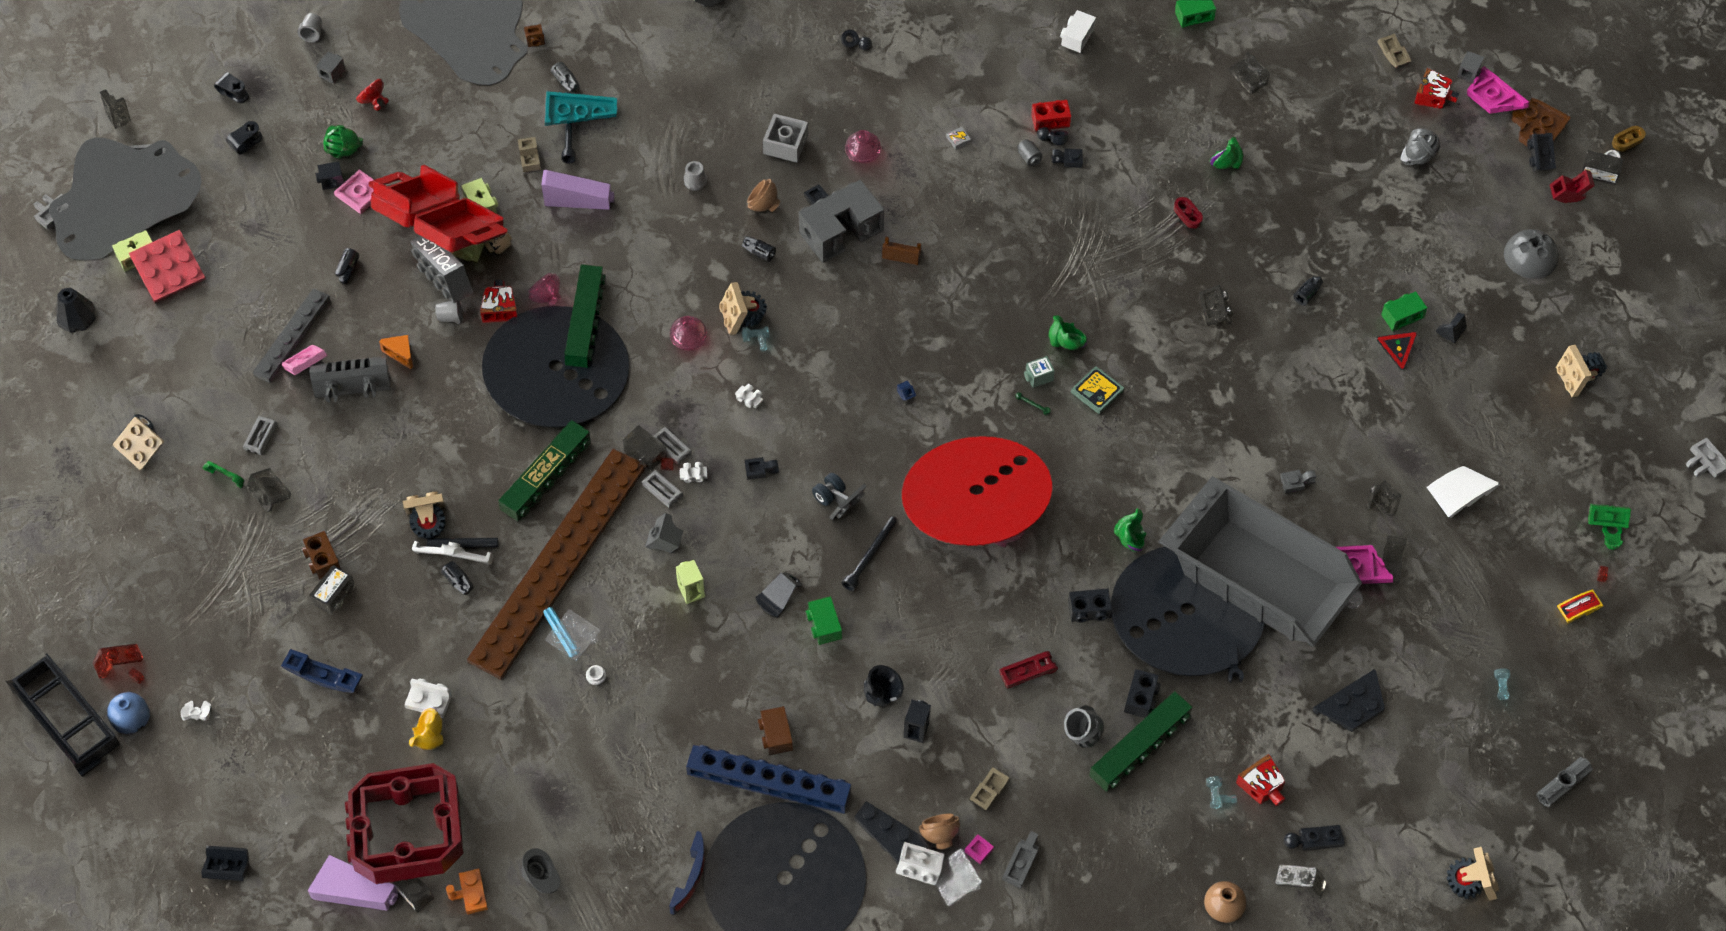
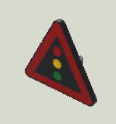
(1398, 346)

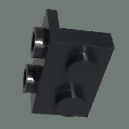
(1541, 152)
(225, 863)

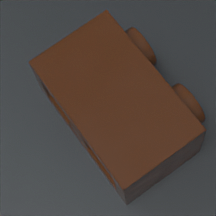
(776, 731)

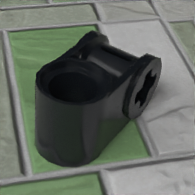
(232, 88)
(243, 139)

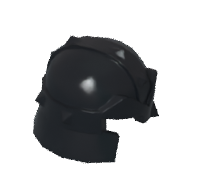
(883, 686)

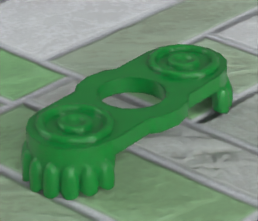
(212, 467)
(1612, 541)

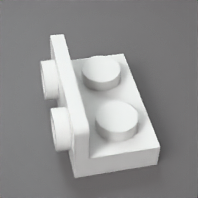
(428, 695)
(920, 863)

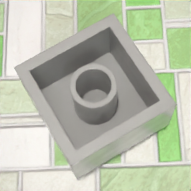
(785, 138)

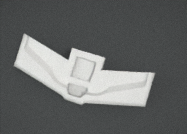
(453, 550)

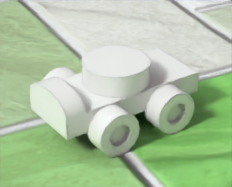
(750, 398)
(696, 473)

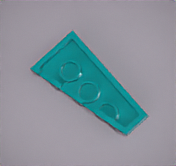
(571, 108)

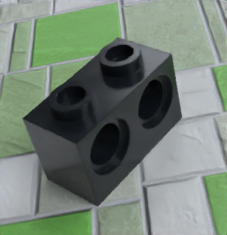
(1089, 600)
(1140, 693)
(917, 720)

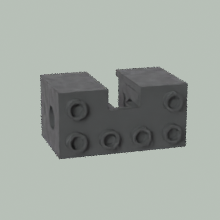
(824, 231)

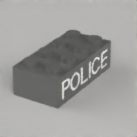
(442, 269)

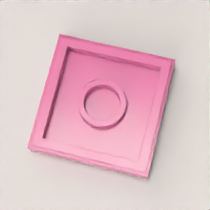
(356, 191)
(303, 359)

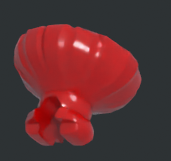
(372, 94)

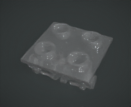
(573, 635)
(957, 877)

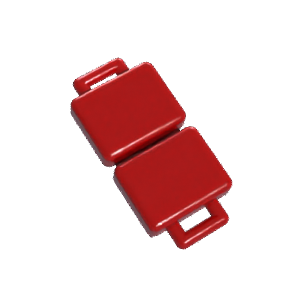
(435, 209)

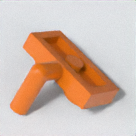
(471, 891)

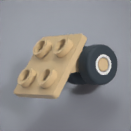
(138, 441)

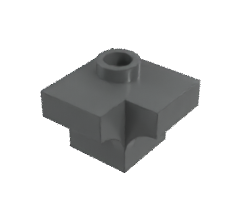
(664, 535)

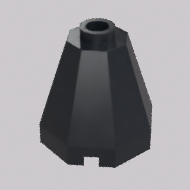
(74, 310)

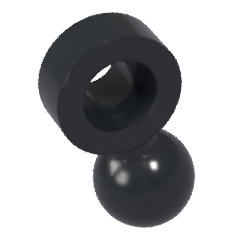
(864, 43)
(1058, 137)

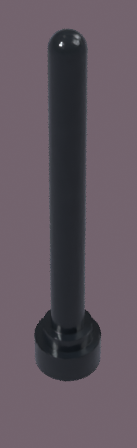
(568, 154)
(850, 581)

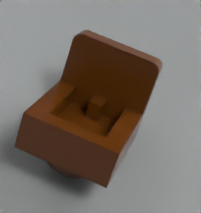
(534, 35)

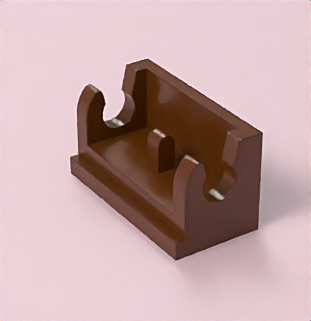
(901, 252)

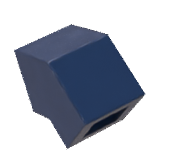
(906, 390)

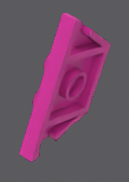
(1494, 93)
(1367, 564)

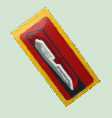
(1580, 605)

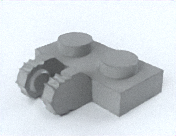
(43, 215)
(1709, 457)

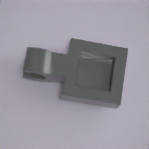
(1294, 481)

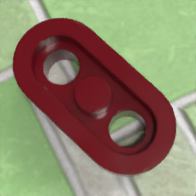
(1189, 213)

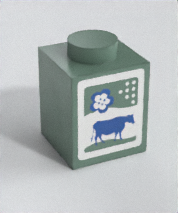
(1039, 372)

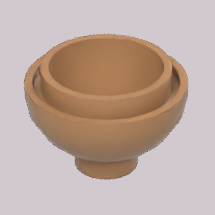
(764, 197)
(940, 829)
(1221, 908)

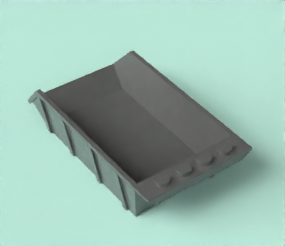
(1262, 562)

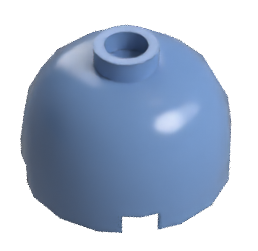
(128, 712)

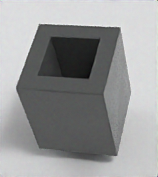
(1470, 66)
(330, 67)

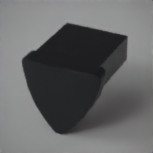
(1454, 329)

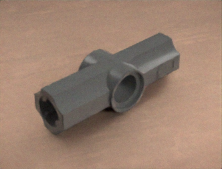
(1556, 788)

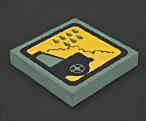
(1097, 390)

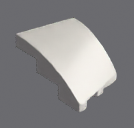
(1460, 489)

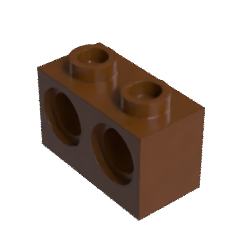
(321, 555)

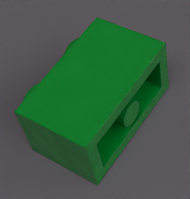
(1194, 11)
(1404, 311)
(824, 620)

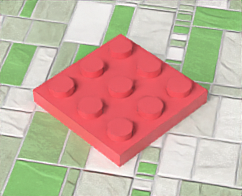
(167, 266)

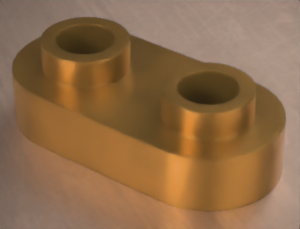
(1626, 140)

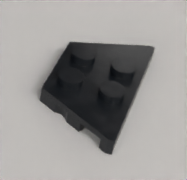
(1354, 703)

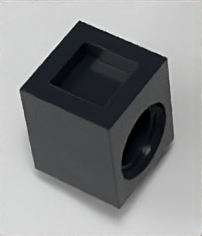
(329, 175)

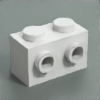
(1078, 31)

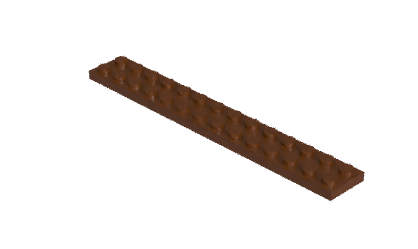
(556, 564)

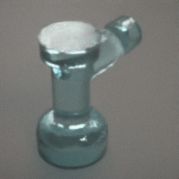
(762, 334)
(1502, 676)
(1215, 783)

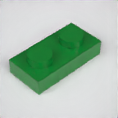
(1609, 515)

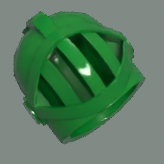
(343, 141)

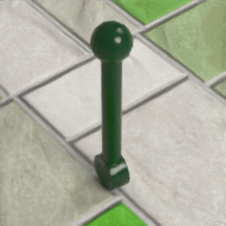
(1046, 411)

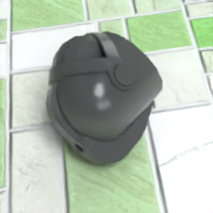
(1420, 149)
(1083, 726)

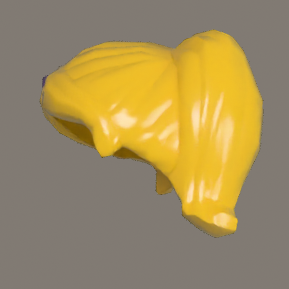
(428, 730)

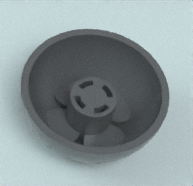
(1531, 254)

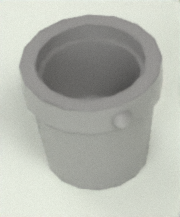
(310, 28)
(695, 176)
(449, 312)

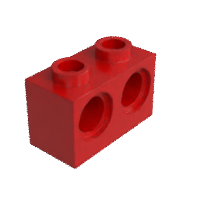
(1051, 115)

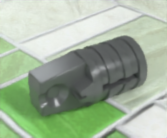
(565, 76)

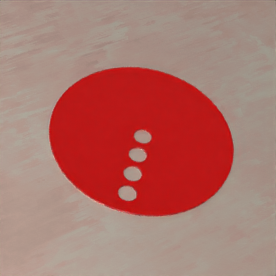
(940, 498)

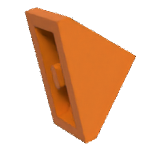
(398, 349)

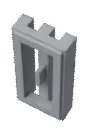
(247, 445)
(681, 455)
(672, 498)

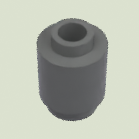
(1029, 152)

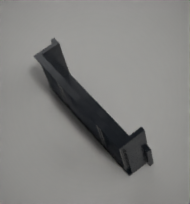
(91, 757)

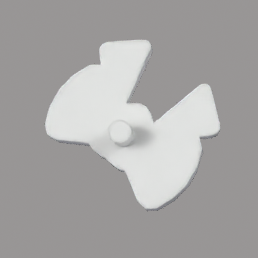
(196, 713)

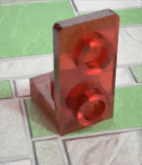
(115, 655)

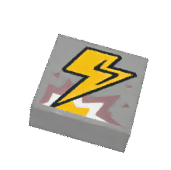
(958, 138)

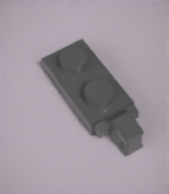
(1021, 861)

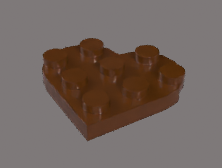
(1539, 119)

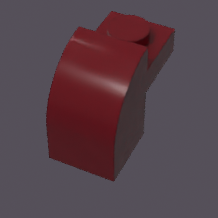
(1572, 190)

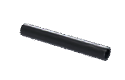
(464, 542)

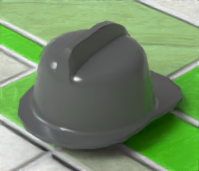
(540, 871)

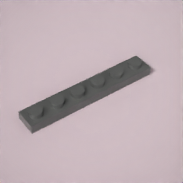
(291, 335)

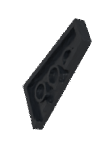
(888, 831)

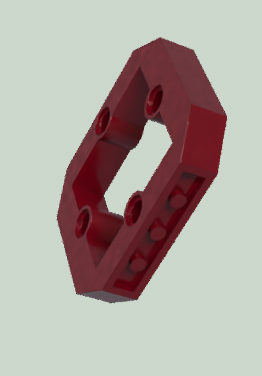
(405, 860)

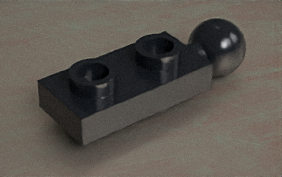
(1315, 838)

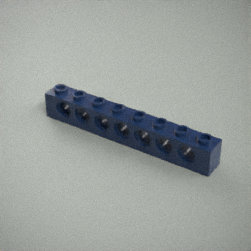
(775, 787)

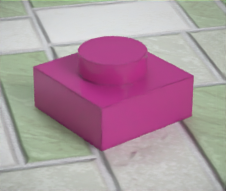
(979, 849)

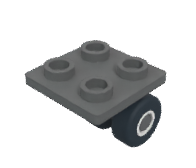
(833, 491)

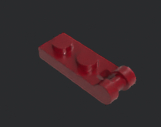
(1027, 669)

